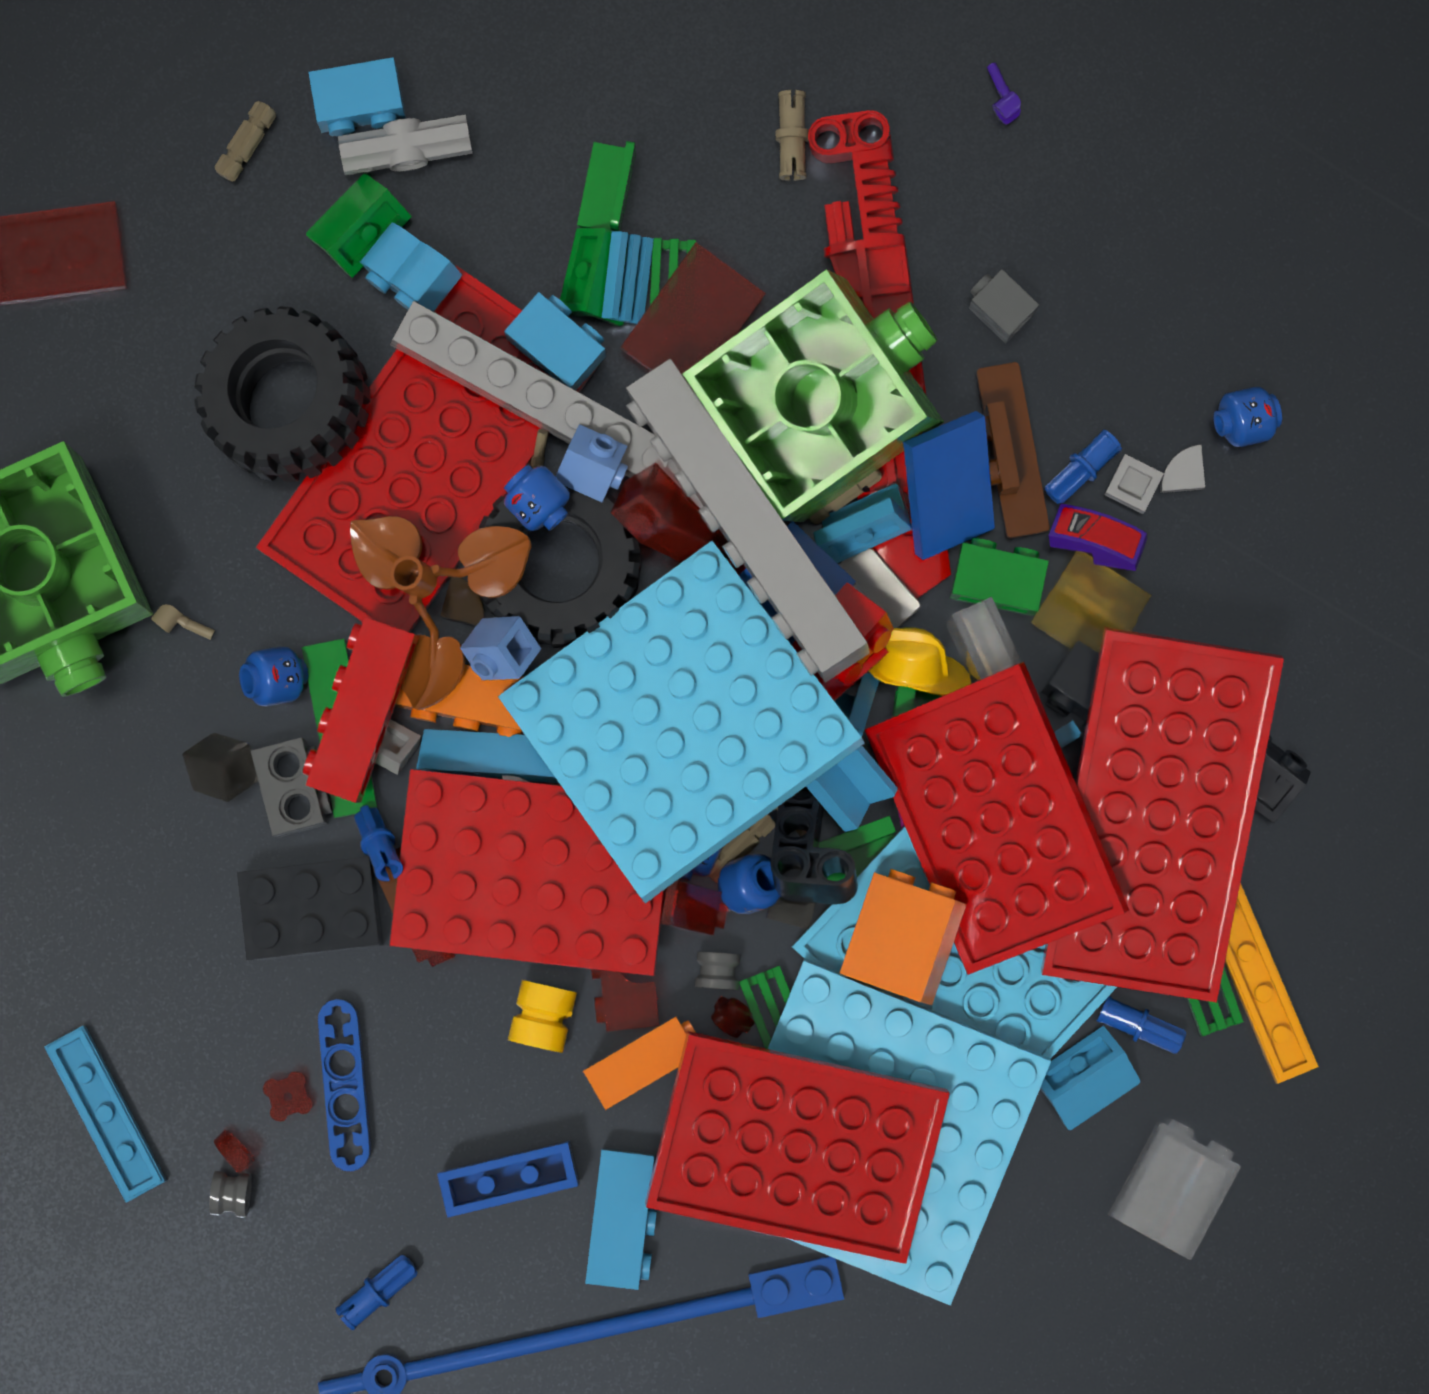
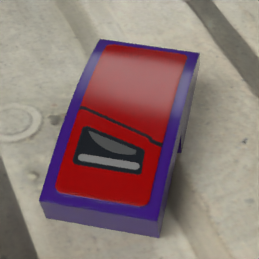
(1106, 537)

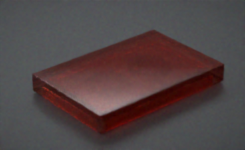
(61, 253)
(692, 313)

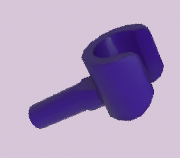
(1009, 105)

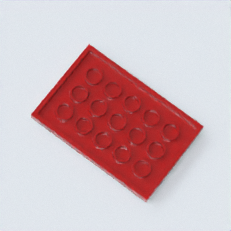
(998, 817)
(515, 879)
(796, 1147)

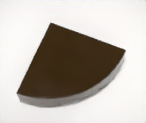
(462, 603)

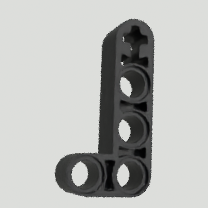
(805, 855)

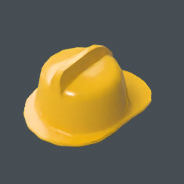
(920, 662)

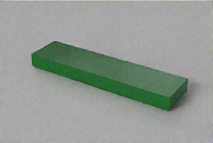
(322, 665)

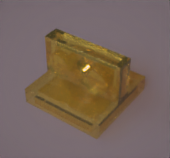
(1087, 601)

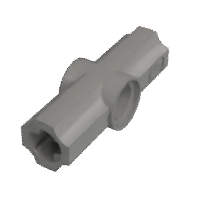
(405, 144)

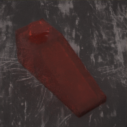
(663, 515)
(693, 909)

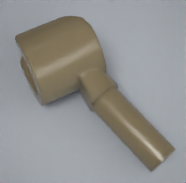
(539, 450)
(169, 616)

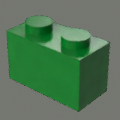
(1009, 578)

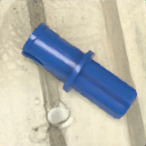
(1083, 467)
(378, 843)
(1142, 1025)
(377, 1292)

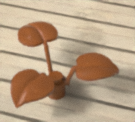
(388, 558)

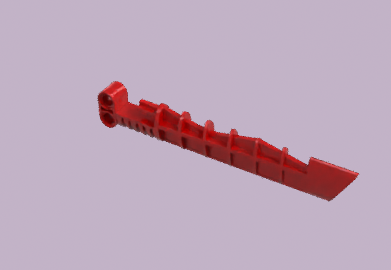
(882, 280)

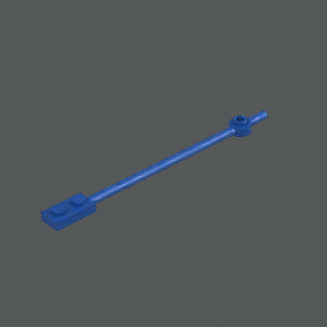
(771, 1292)

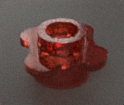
(732, 1016)
(299, 1102)

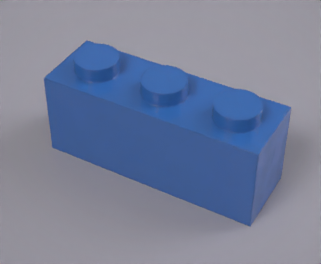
(508, 1179)

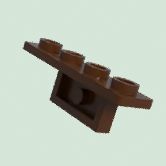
(1012, 450)

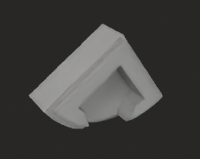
(1184, 472)

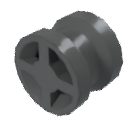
(717, 970)
(230, 1194)

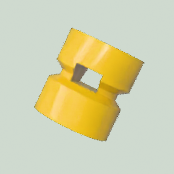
(542, 1016)

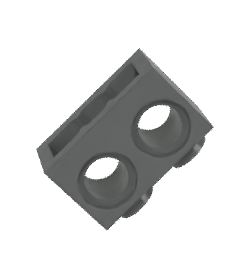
(279, 790)

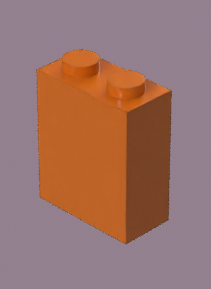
(903, 936)
(639, 1063)

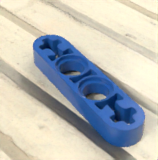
(350, 1084)

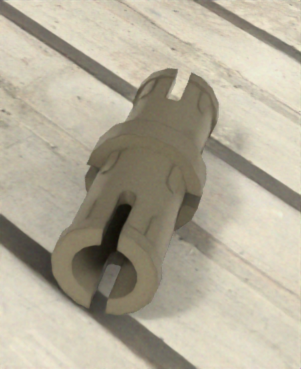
(792, 135)

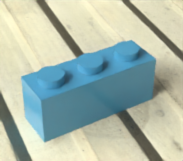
(621, 1220)

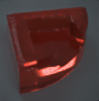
(234, 1151)

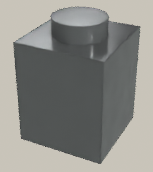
(1002, 304)

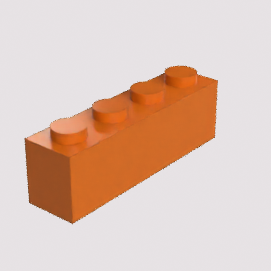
(470, 705)

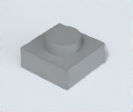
(1134, 484)
(397, 747)

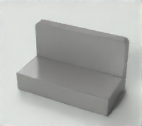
(881, 586)

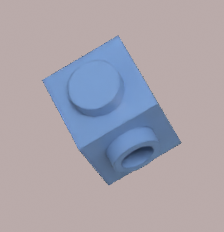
(592, 463)
(500, 648)

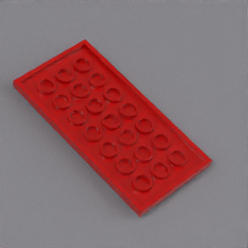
(423, 456)
(1173, 798)

